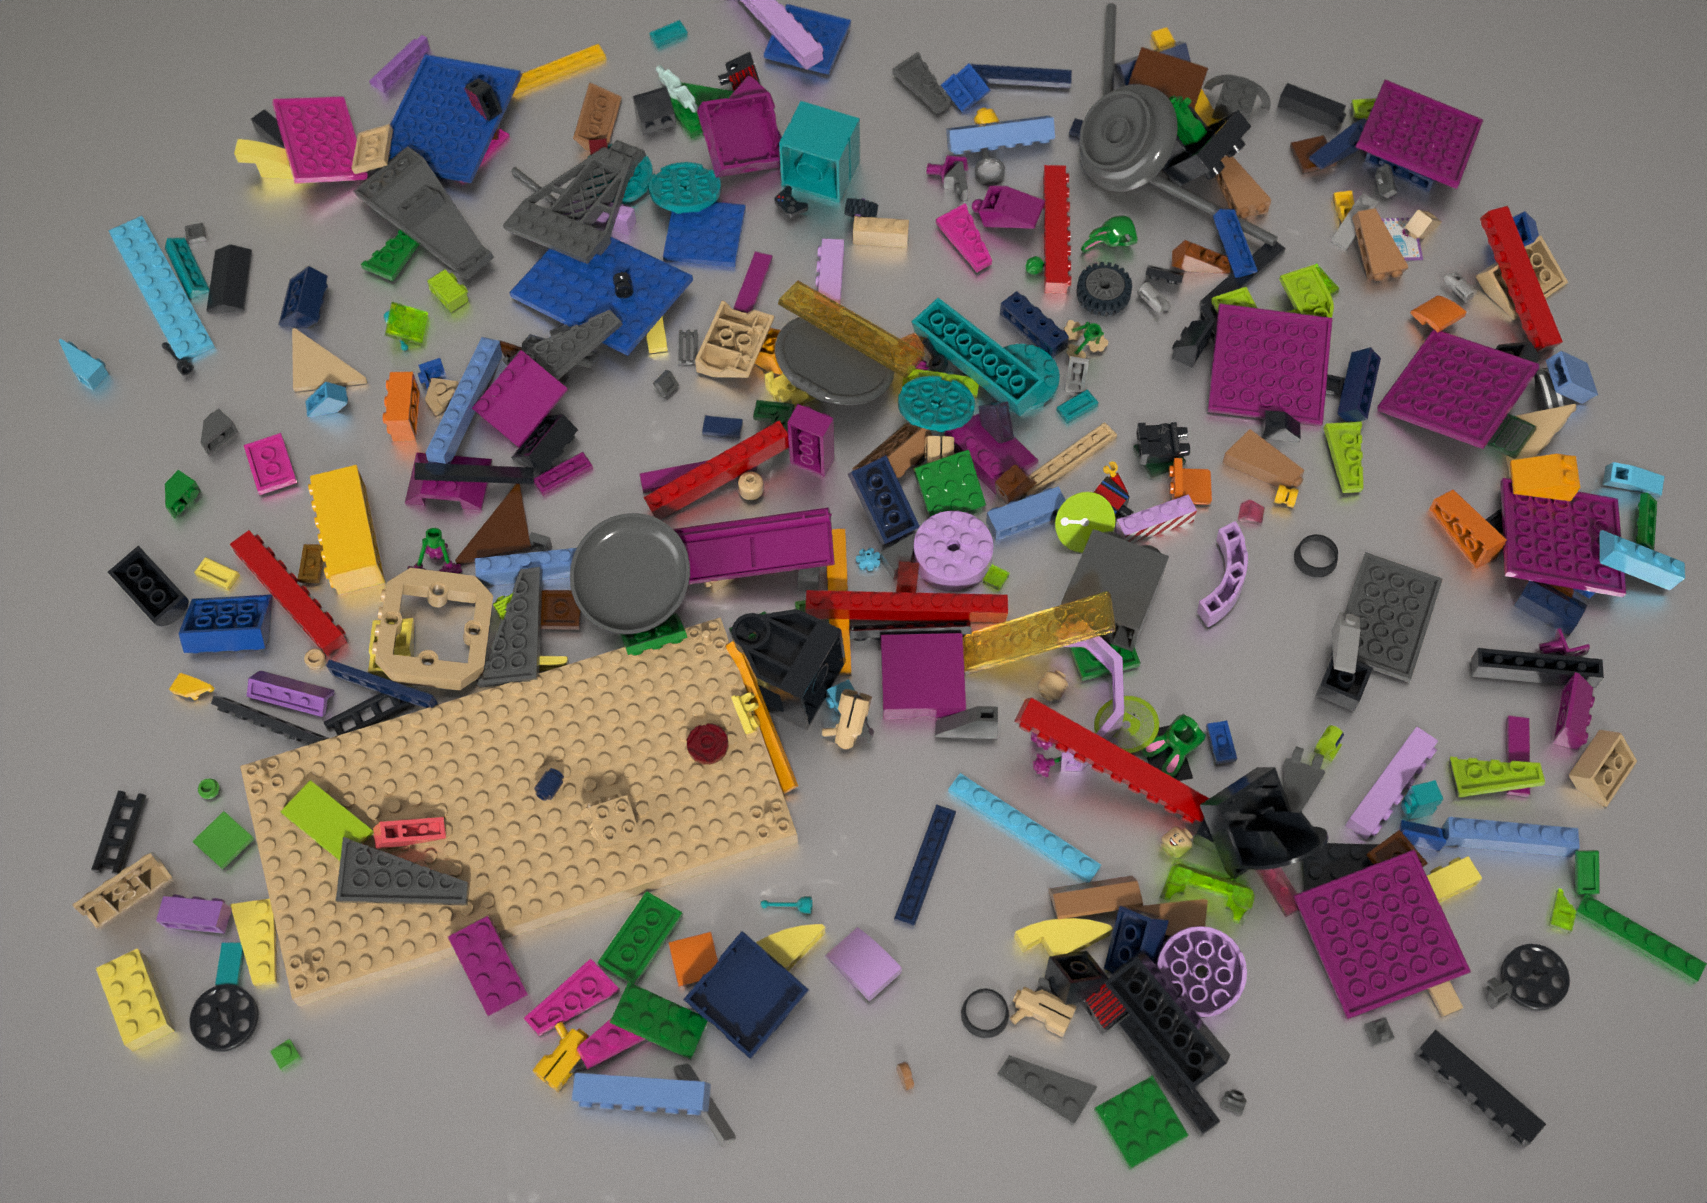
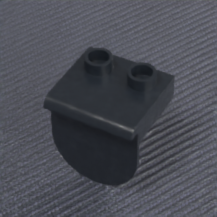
(1205, 156)
(1256, 825)

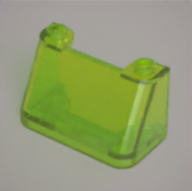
(1236, 891)

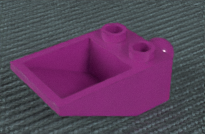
(1008, 208)

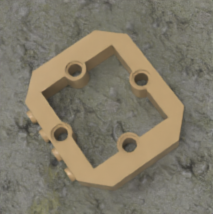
(440, 673)

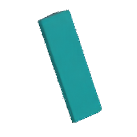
(186, 267)

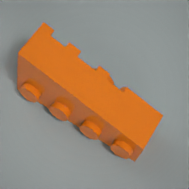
(1468, 528)

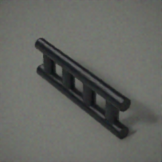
(371, 702)
(124, 844)

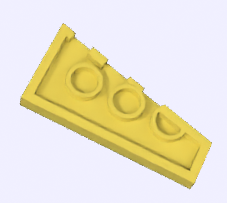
(258, 939)

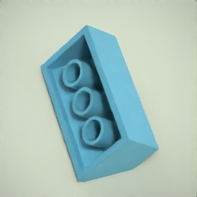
(1640, 561)

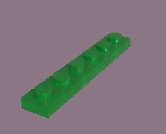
(1640, 938)

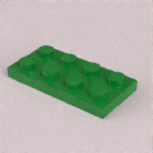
(640, 938)
(659, 1020)

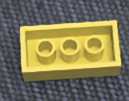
(135, 1000)

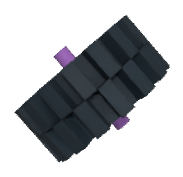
(860, 208)

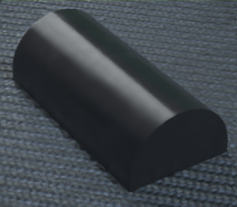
(149, 587)

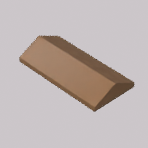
(596, 115)
(1095, 897)

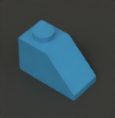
(326, 400)

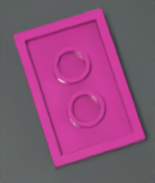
(270, 464)

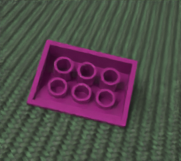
(520, 398)
(989, 456)

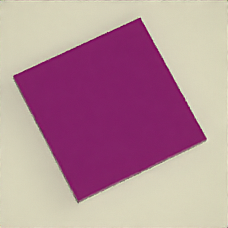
(1420, 133)
(1270, 363)
(1458, 388)
(1560, 540)
(1381, 934)

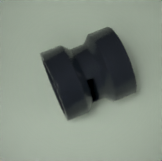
(623, 286)

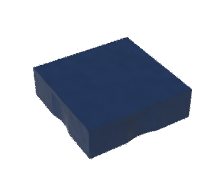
(746, 995)

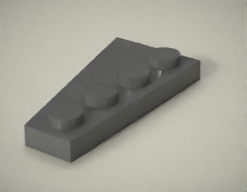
(918, 78)
(1051, 1089)

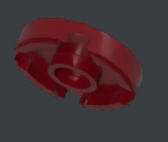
(707, 743)

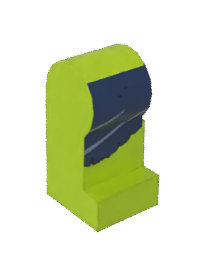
(1329, 742)

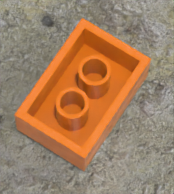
(402, 406)

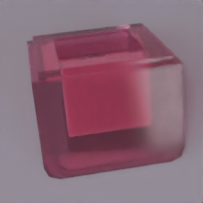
(1251, 512)

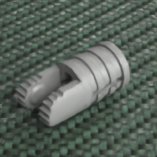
(1460, 286)
(1153, 298)

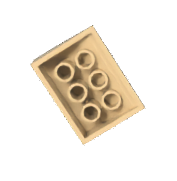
(1544, 266)

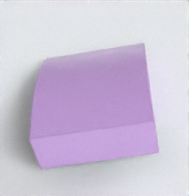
(864, 963)

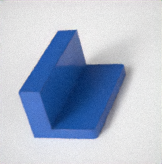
(1423, 835)

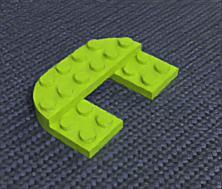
(1303, 288)

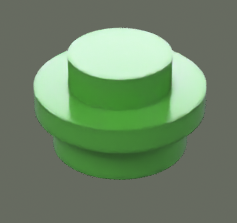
(208, 788)

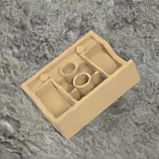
(733, 342)
(123, 889)

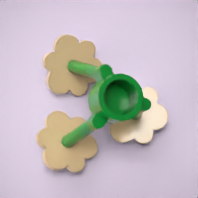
(1093, 337)

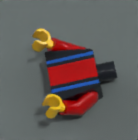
(1114, 491)

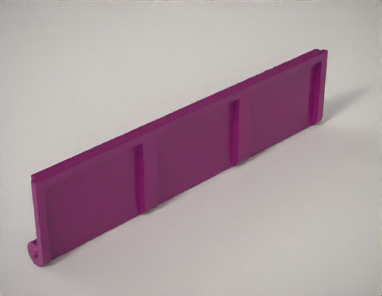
(759, 545)

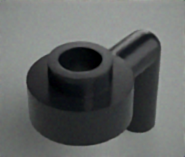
(938, 362)

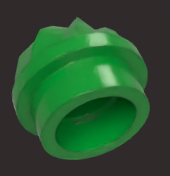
(1034, 265)

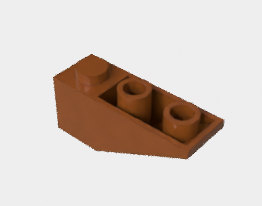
(1196, 258)

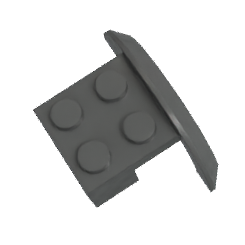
(1237, 94)

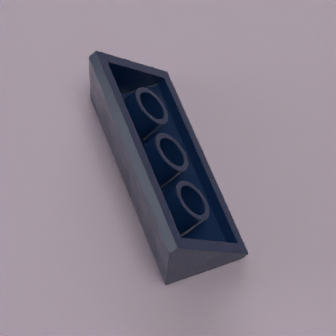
(1126, 67)

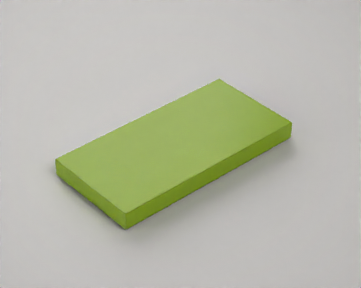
(325, 819)

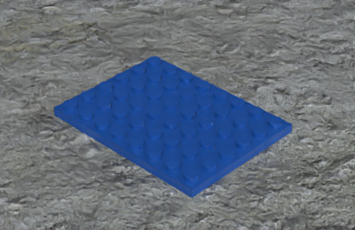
(442, 122)
(578, 291)

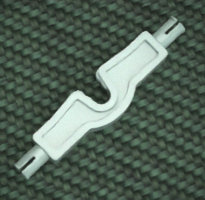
(675, 91)

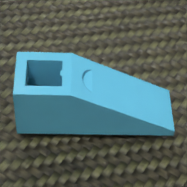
(87, 369)
(1633, 478)

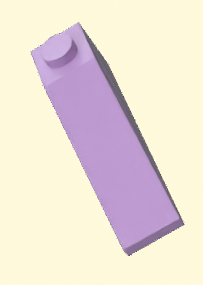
(624, 222)

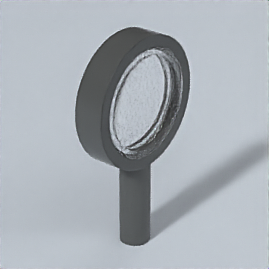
(989, 169)

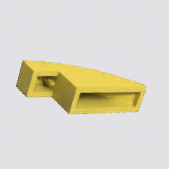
(269, 159)
(1062, 935)
(792, 943)

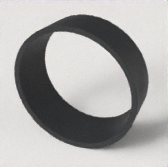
(1310, 570)
(980, 1032)

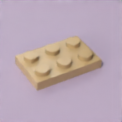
(372, 149)

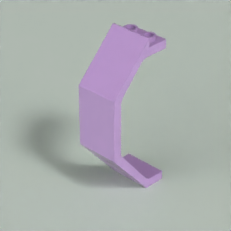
(1114, 664)

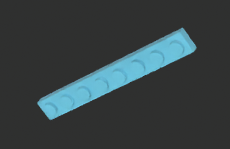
(1024, 828)

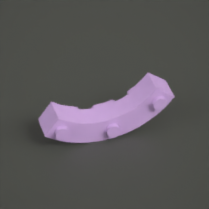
(1224, 597)

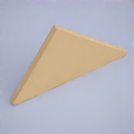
(316, 366)
(1547, 424)

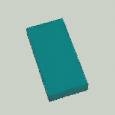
(668, 34)
(1077, 406)
(230, 964)

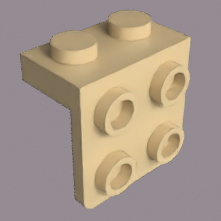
(612, 820)

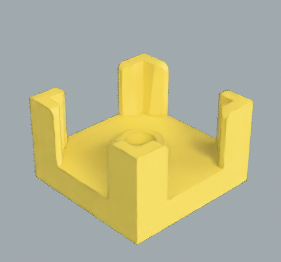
(784, 392)

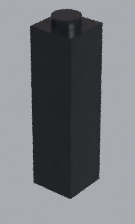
(1312, 106)
(268, 128)

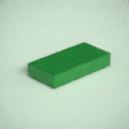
(1587, 872)

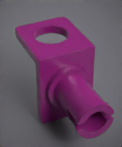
(943, 170)
(1561, 646)

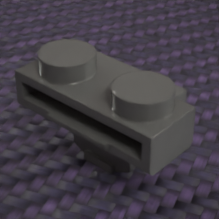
(1386, 181)

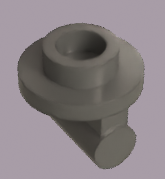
(1234, 1101)

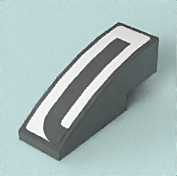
(1545, 391)

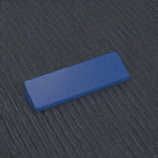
(1234, 242)

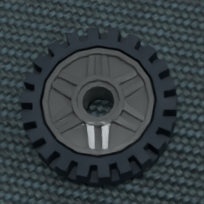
(1104, 288)

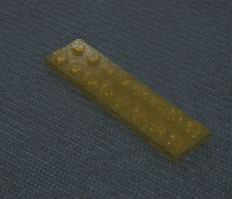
(851, 329)
(1038, 632)

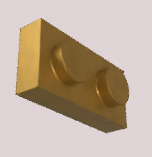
(310, 564)

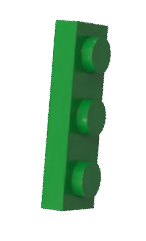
(1646, 521)

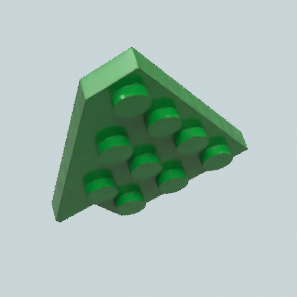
(690, 120)

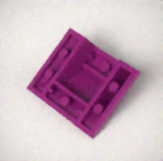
(468, 493)

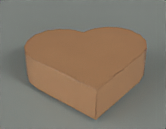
(905, 1075)

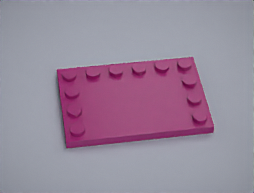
(317, 138)

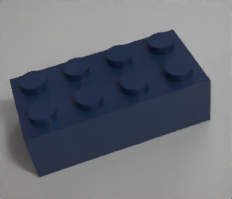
(883, 500)

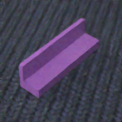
(400, 64)
(289, 693)

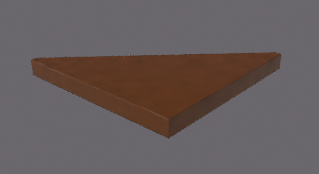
(502, 533)

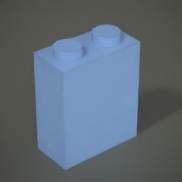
(1571, 377)

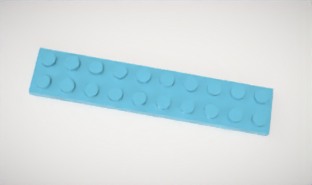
(161, 289)

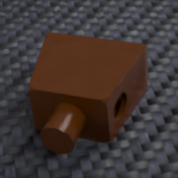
(1013, 484)

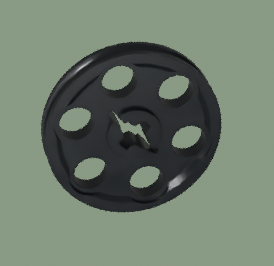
(1536, 967)
(234, 1017)

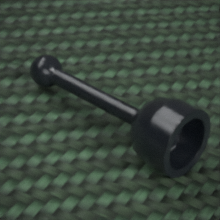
(183, 365)

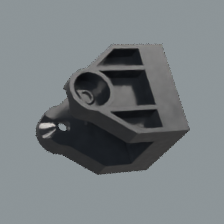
(791, 660)

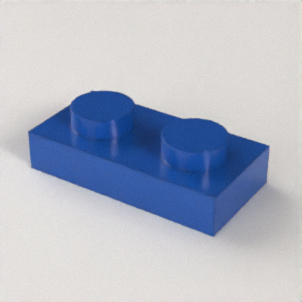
(1221, 742)

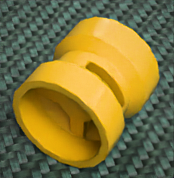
(1282, 493)

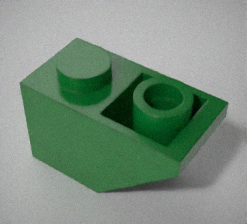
(179, 493)

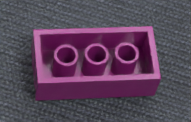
(811, 440)
(488, 965)

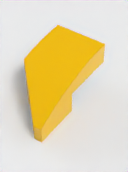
(1343, 203)
(189, 686)

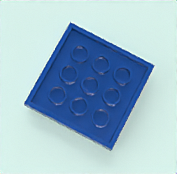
(825, 29)
(706, 235)

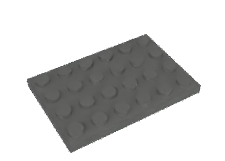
(1393, 614)

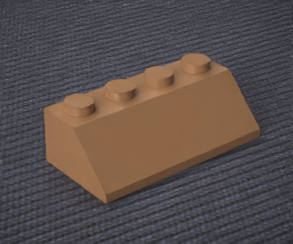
(901, 448)

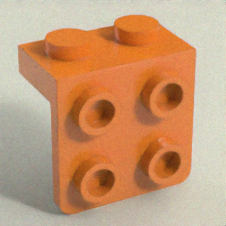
(1190, 481)

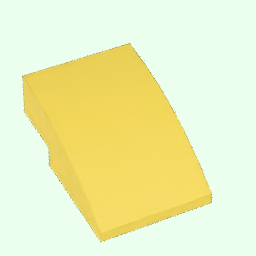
(403, 646)

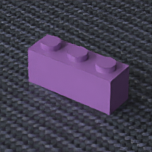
(194, 914)

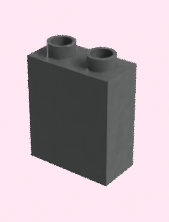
(1125, 571)

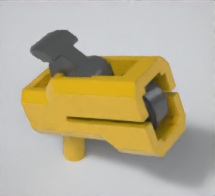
(564, 1060)

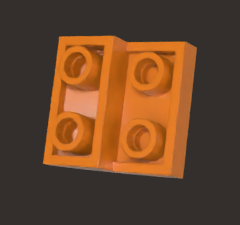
(1438, 313)
(693, 957)

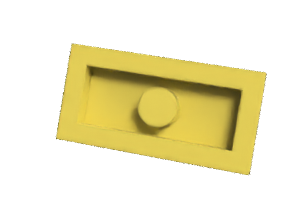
(742, 707)

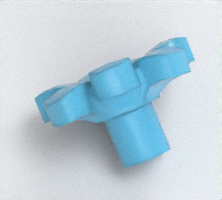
(868, 559)

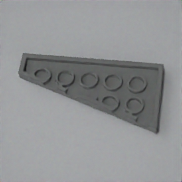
(564, 350)
(517, 641)
(386, 879)

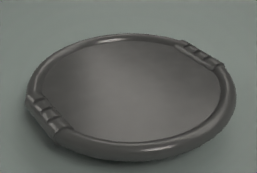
(828, 366)

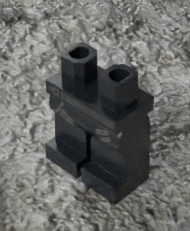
(1161, 442)

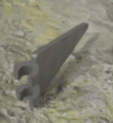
(1301, 778)

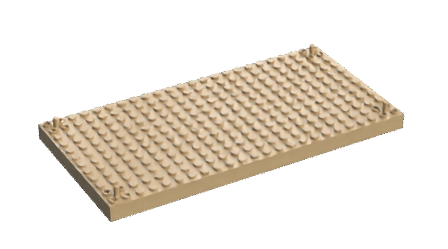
(529, 862)

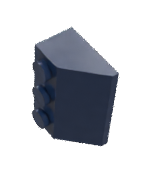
(303, 299)
(1551, 606)
(1132, 933)

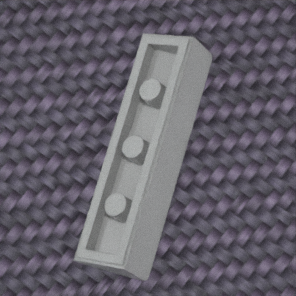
(713, 1117)

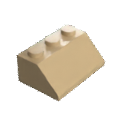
(1603, 767)

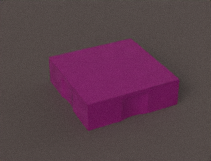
(741, 134)
(922, 675)

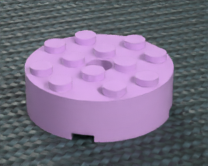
(953, 550)
(1224, 966)

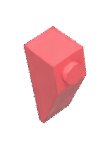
(408, 832)

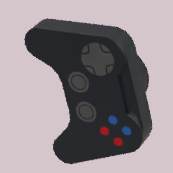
(788, 204)

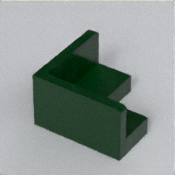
(773, 412)

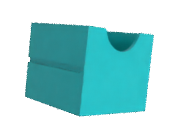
(820, 151)

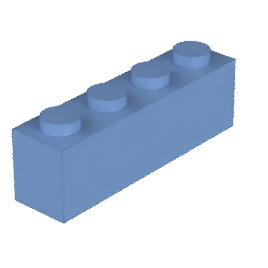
(1024, 513)

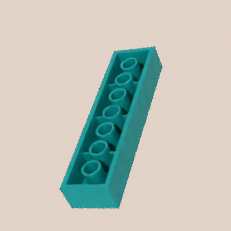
(979, 356)

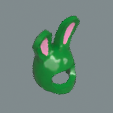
(1112, 233)
(1183, 737)

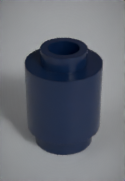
(549, 784)

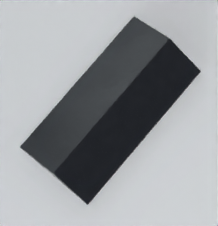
(229, 279)

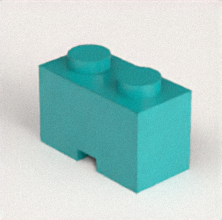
(1421, 800)

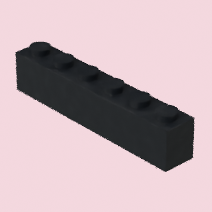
(1534, 667)
(1479, 1089)

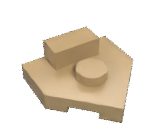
(440, 394)

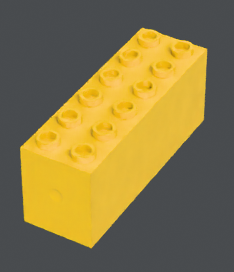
(346, 530)

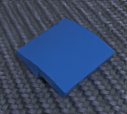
(966, 87)

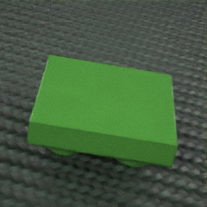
(223, 840)

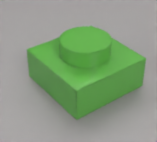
(285, 1055)

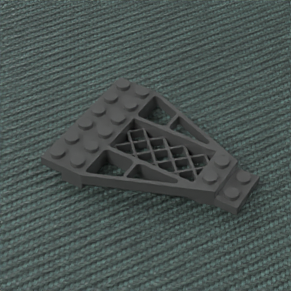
(563, 232)

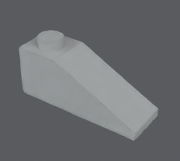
(1346, 232)
(1076, 374)
(1346, 642)

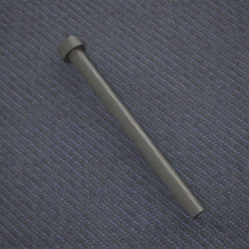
(1109, 54)
(1210, 208)

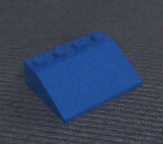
(226, 624)

